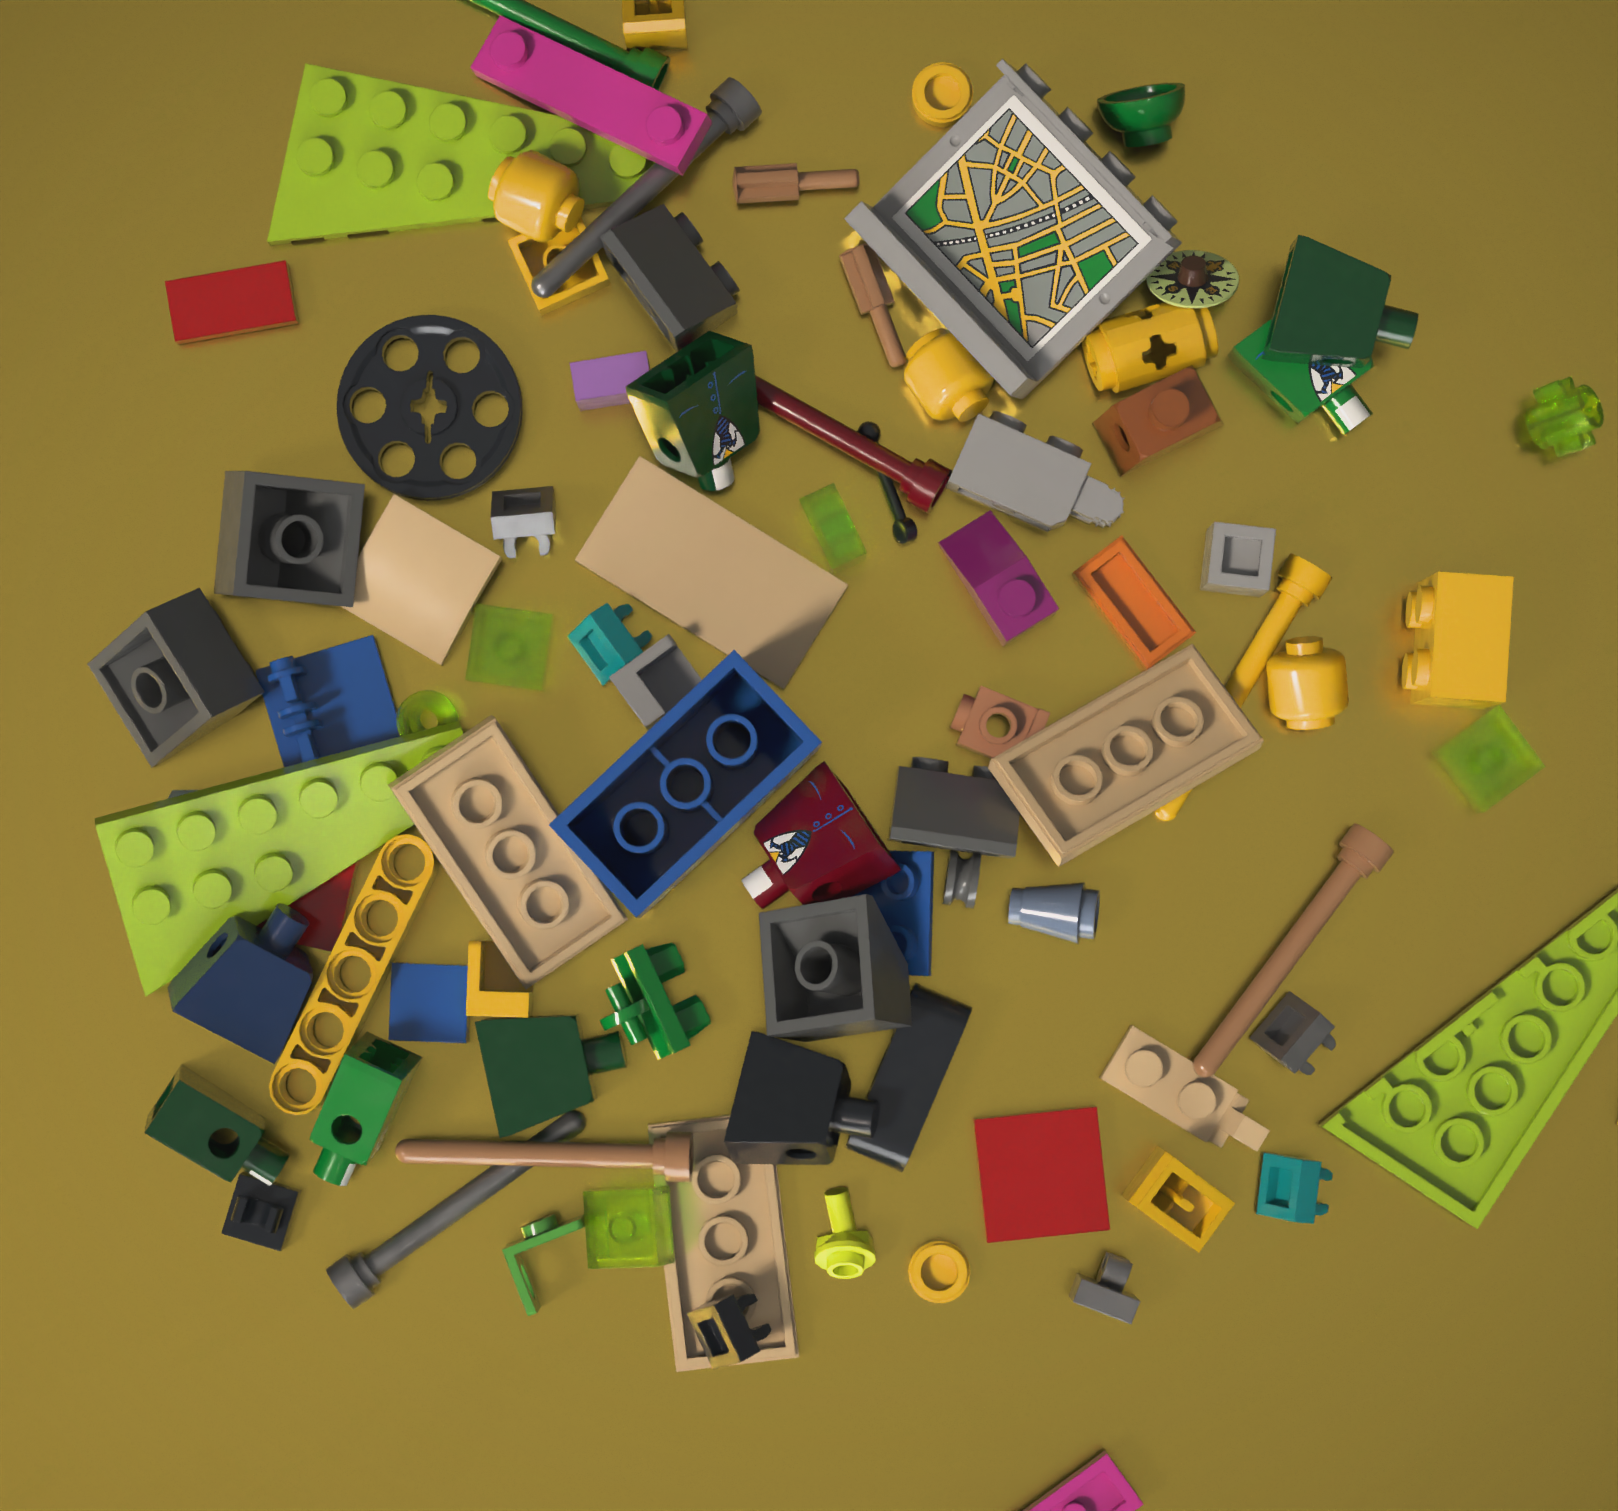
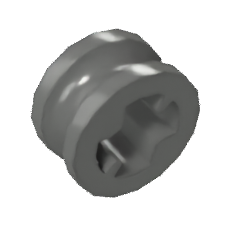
(961, 879)

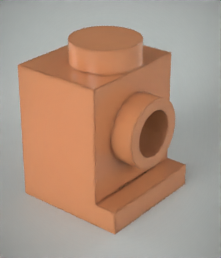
(973, 716)

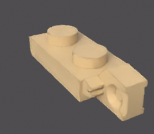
(1174, 1090)

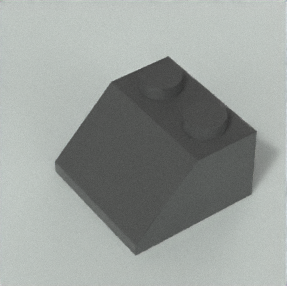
(670, 276)
(289, 538)
(175, 676)
(953, 810)
(832, 971)

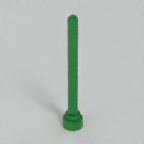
(644, 66)

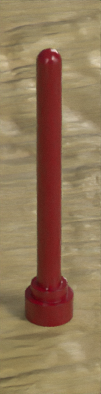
(918, 479)

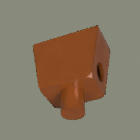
(1157, 420)

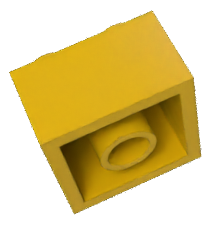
(1459, 640)

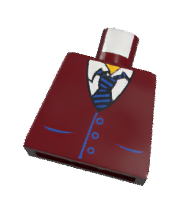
(818, 845)

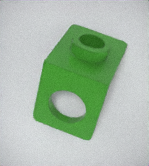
(535, 1234)

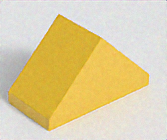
(655, 24)
(1178, 1199)

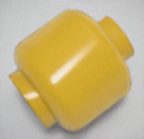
(536, 196)
(946, 377)
(1307, 684)

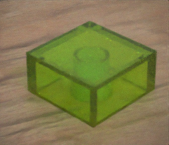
(832, 529)
(510, 647)
(1488, 759)
(628, 1227)

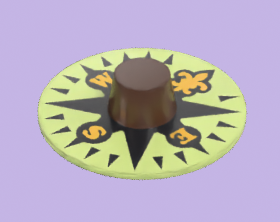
(1194, 279)

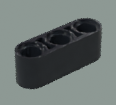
(912, 1076)

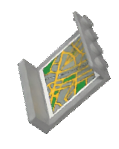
(1018, 231)

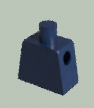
(248, 982)

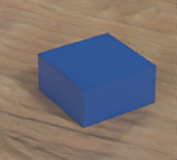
(428, 1003)

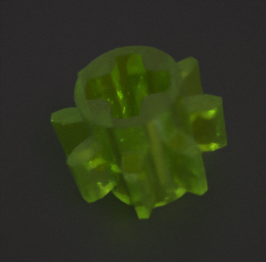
(1564, 416)

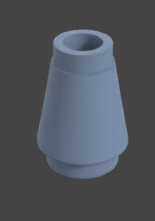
(1056, 910)

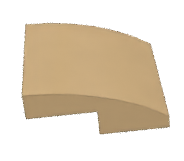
(420, 579)

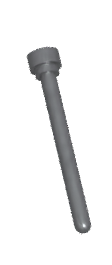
(730, 110)
(360, 1274)

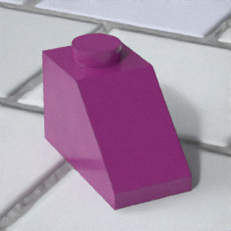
(998, 577)

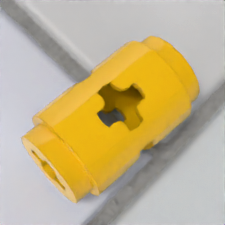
(1117, 345)

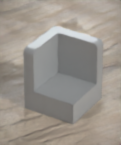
(1237, 559)
(656, 680)

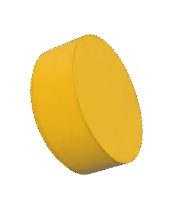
(942, 94)
(939, 1271)

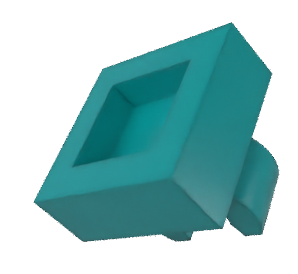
(606, 641)
(1291, 1188)

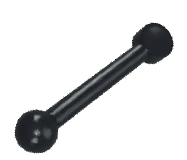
(904, 527)

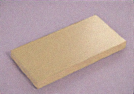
(711, 572)
(1125, 754)
(496, 844)
(726, 1244)

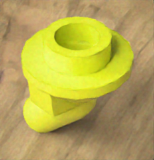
(846, 1250)

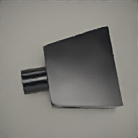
(793, 1106)

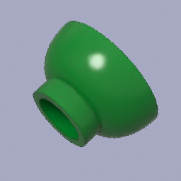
(1143, 112)

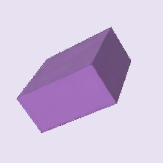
(603, 380)

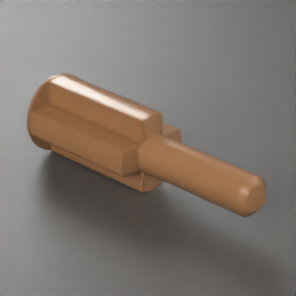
(784, 182)
(873, 296)

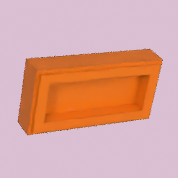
(1133, 603)

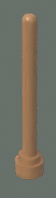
(1358, 858)
(666, 1156)

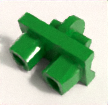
(644, 1005)

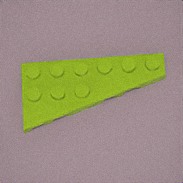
(419, 157)
(251, 845)
(1487, 1082)

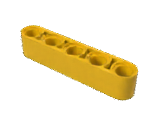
(329, 992)

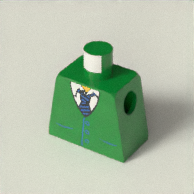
(1303, 387)
(370, 1089)

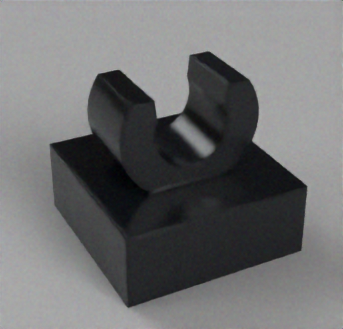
(261, 1212)
(725, 1330)

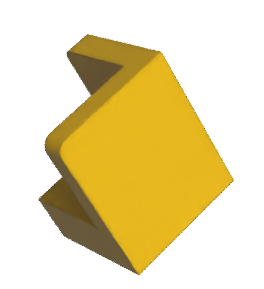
(493, 985)

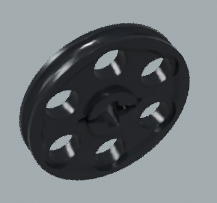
(409, 387)

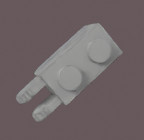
(1030, 477)

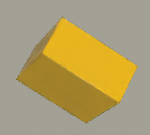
(534, 256)

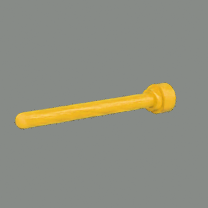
(1298, 587)

